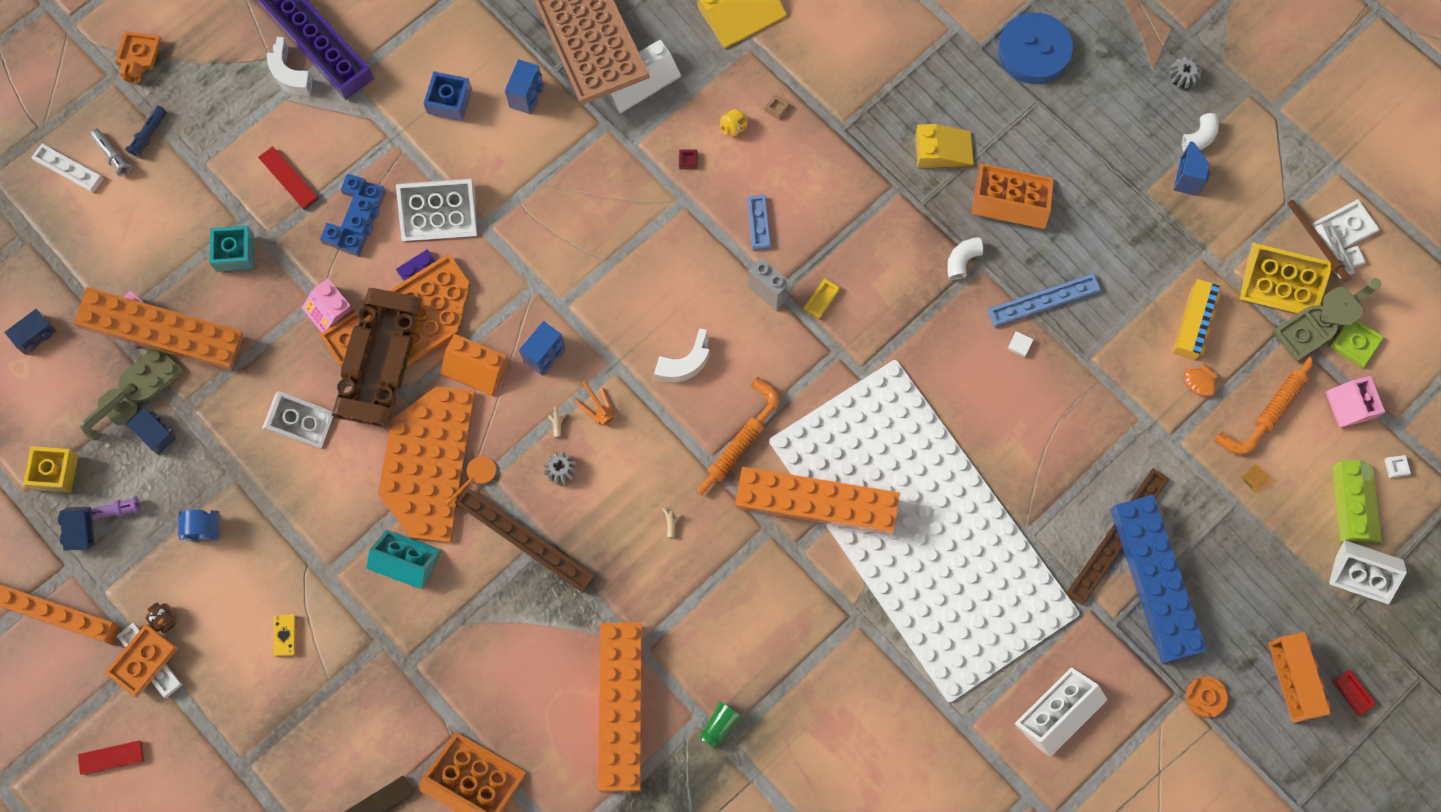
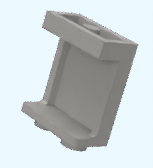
(768, 284)

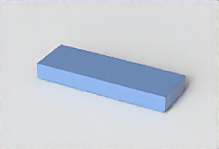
(759, 222)

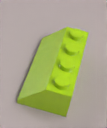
(1356, 502)

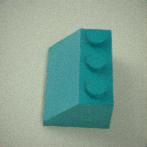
(402, 559)

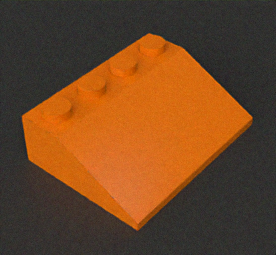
(1012, 196)
(471, 778)

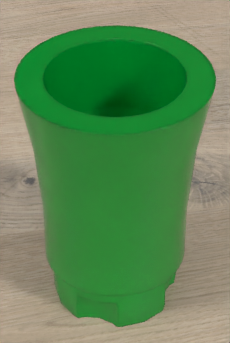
(719, 725)

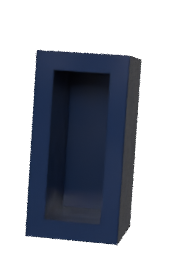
(30, 331)
(151, 431)
(76, 528)

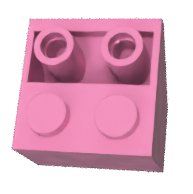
(1355, 402)

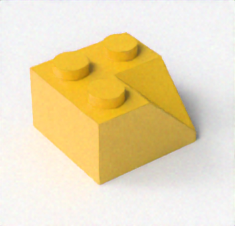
(50, 469)

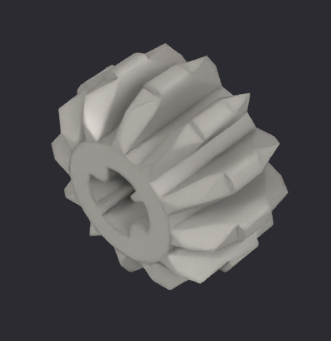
(1185, 72)
(555, 463)

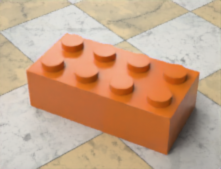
(1299, 677)

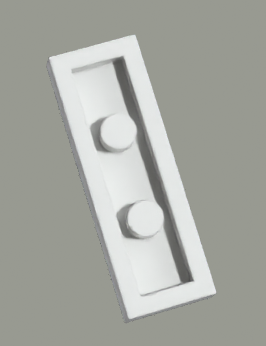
(1330, 237)

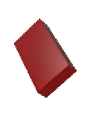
(1354, 692)

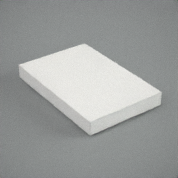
(1350, 223)

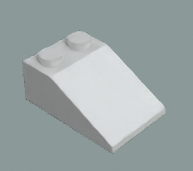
(297, 420)

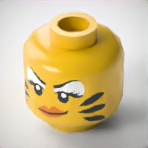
(733, 122)

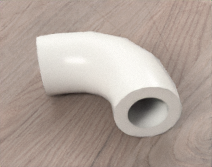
(1206, 134)
(960, 256)

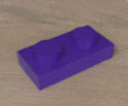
(415, 265)

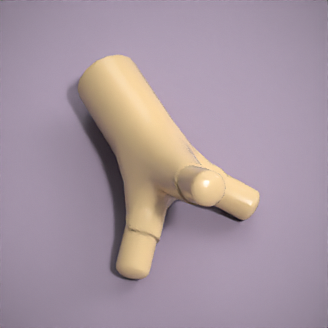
(557, 421)
(671, 522)

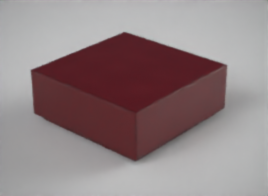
(688, 159)

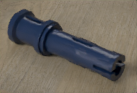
(141, 138)

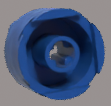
(198, 525)

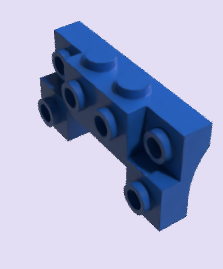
(359, 217)

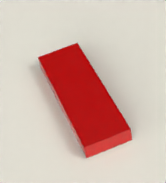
(110, 757)

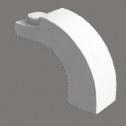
(290, 80)
(683, 369)

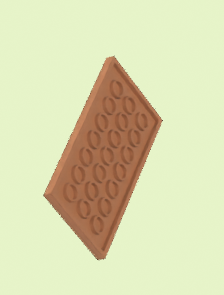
(592, 46)

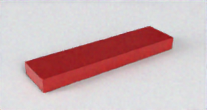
(288, 178)

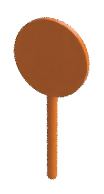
(480, 471)

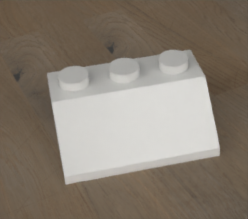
(1367, 572)

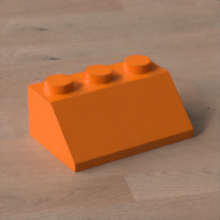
(473, 364)

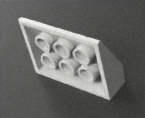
(437, 209)

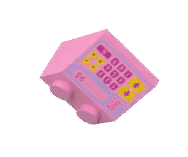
(326, 306)

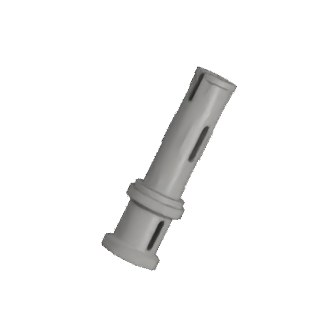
(114, 157)

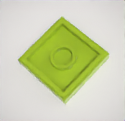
(1357, 343)

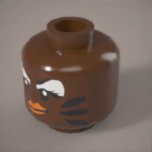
(161, 617)

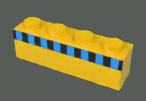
(1196, 319)

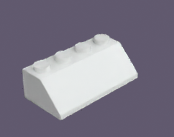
(661, 72)
(1061, 711)

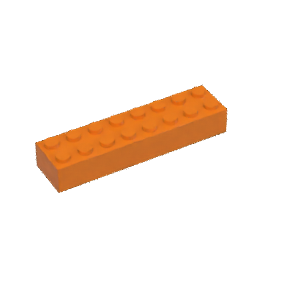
(158, 329)
(817, 500)
(620, 707)

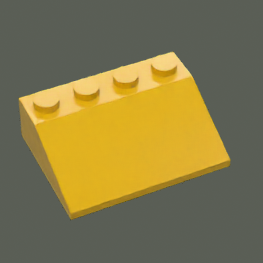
(739, 18)
(1284, 278)

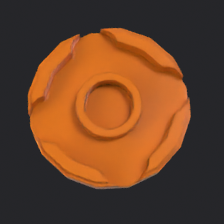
(1206, 697)

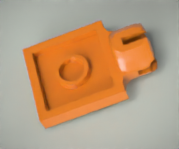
(137, 54)

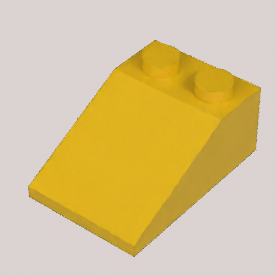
(943, 146)

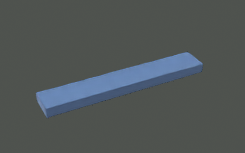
(1044, 300)

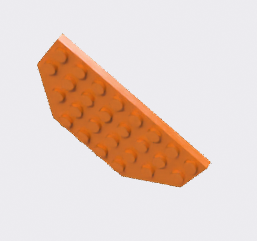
(443, 298)
(427, 462)

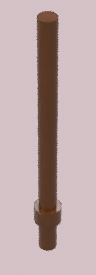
(1337, 265)

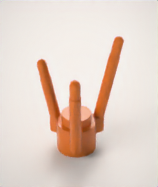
(603, 414)

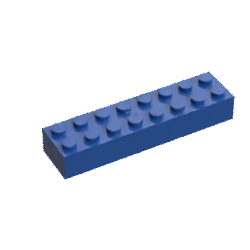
(1157, 579)

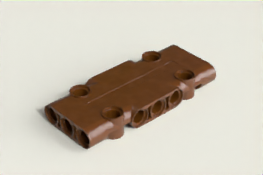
(376, 357)

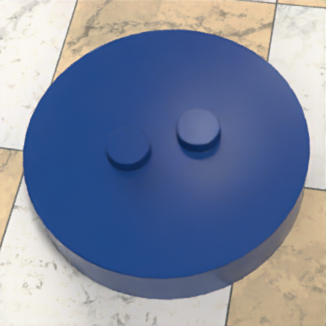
(1035, 48)

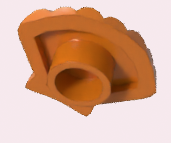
(1201, 381)

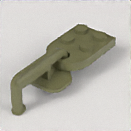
(1310, 331)
(150, 376)

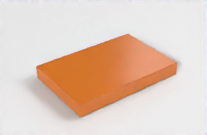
(141, 660)

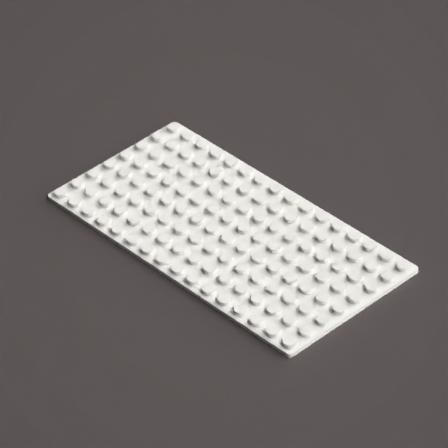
(958, 566)

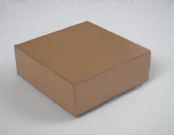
(777, 107)

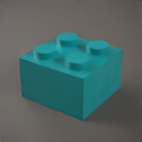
(231, 248)

